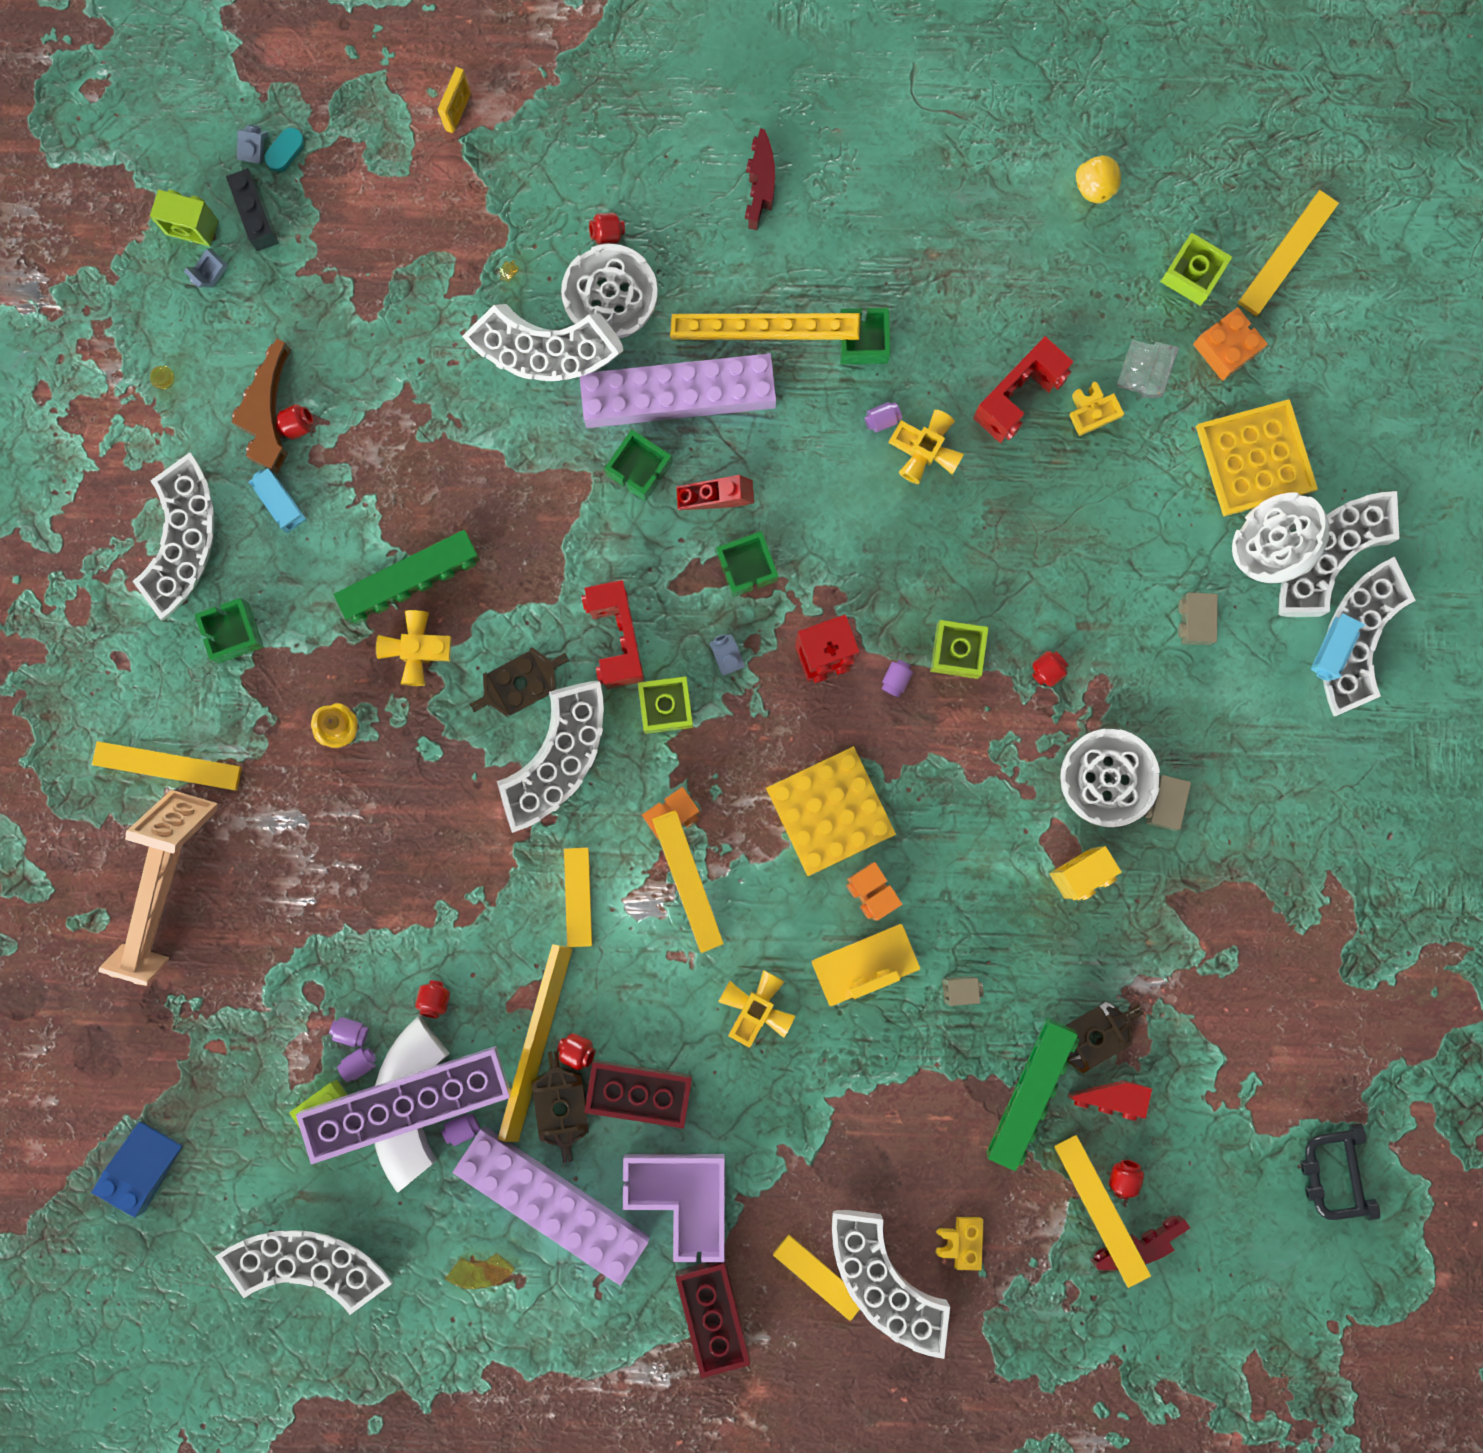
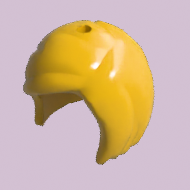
(1098, 179)
(339, 731)

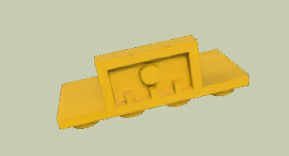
(866, 965)

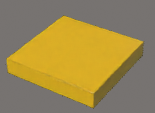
(454, 100)

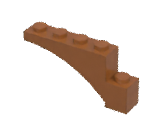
(258, 410)

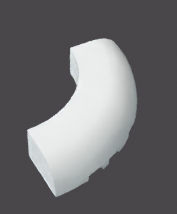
(543, 352)
(1352, 528)
(185, 537)
(1372, 602)
(561, 760)
(409, 1153)
(306, 1260)
(881, 1291)

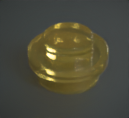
(508, 270)
(162, 377)

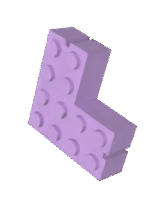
(692, 1188)

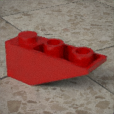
(716, 493)
(1116, 1096)

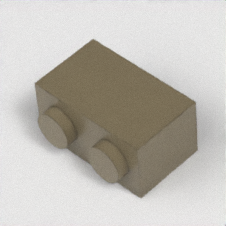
(1198, 619)
(1170, 803)
(962, 990)

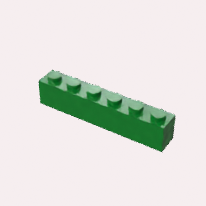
(407, 577)
(1032, 1094)

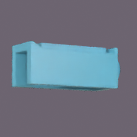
(277, 500)
(1336, 647)

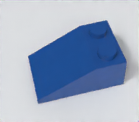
(137, 1170)

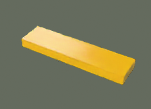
(578, 897)
(816, 1276)

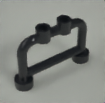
(1315, 1191)

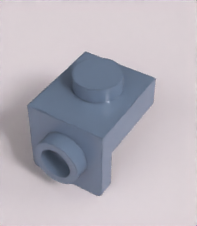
(251, 144)
(207, 270)
(726, 654)

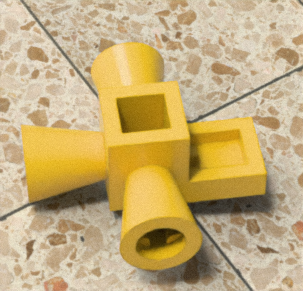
(925, 446)
(415, 648)
(756, 1009)

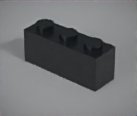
(252, 209)

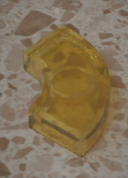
(480, 1274)

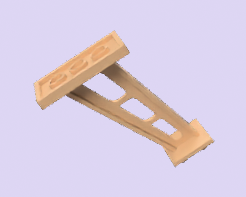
(164, 831)

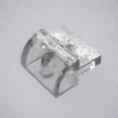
(1148, 368)

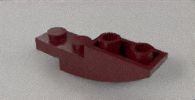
(762, 178)
(1152, 1246)

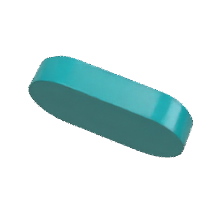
(284, 149)

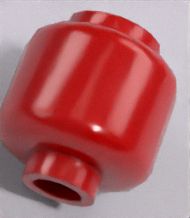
(606, 228)
(294, 422)
(1049, 668)
(432, 999)
(576, 1051)
(1126, 1179)

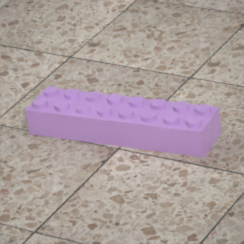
(678, 390)
(403, 1105)
(552, 1205)

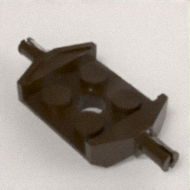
(500, 688)
(1114, 1030)
(554, 1087)

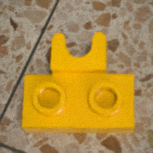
(1094, 409)
(963, 1243)

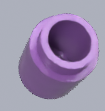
(883, 417)
(897, 678)
(349, 1032)
(357, 1064)
(461, 1129)

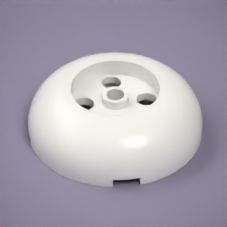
(617, 266)
(1268, 548)
(1130, 758)

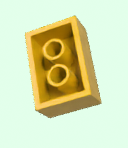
(1085, 873)

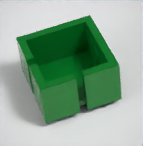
(874, 339)
(638, 465)
(747, 564)
(232, 633)

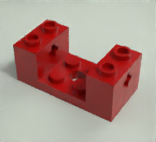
(1045, 365)
(607, 601)
(826, 649)

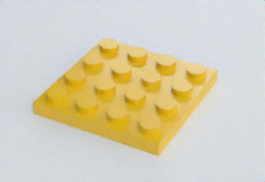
(1256, 456)
(830, 811)

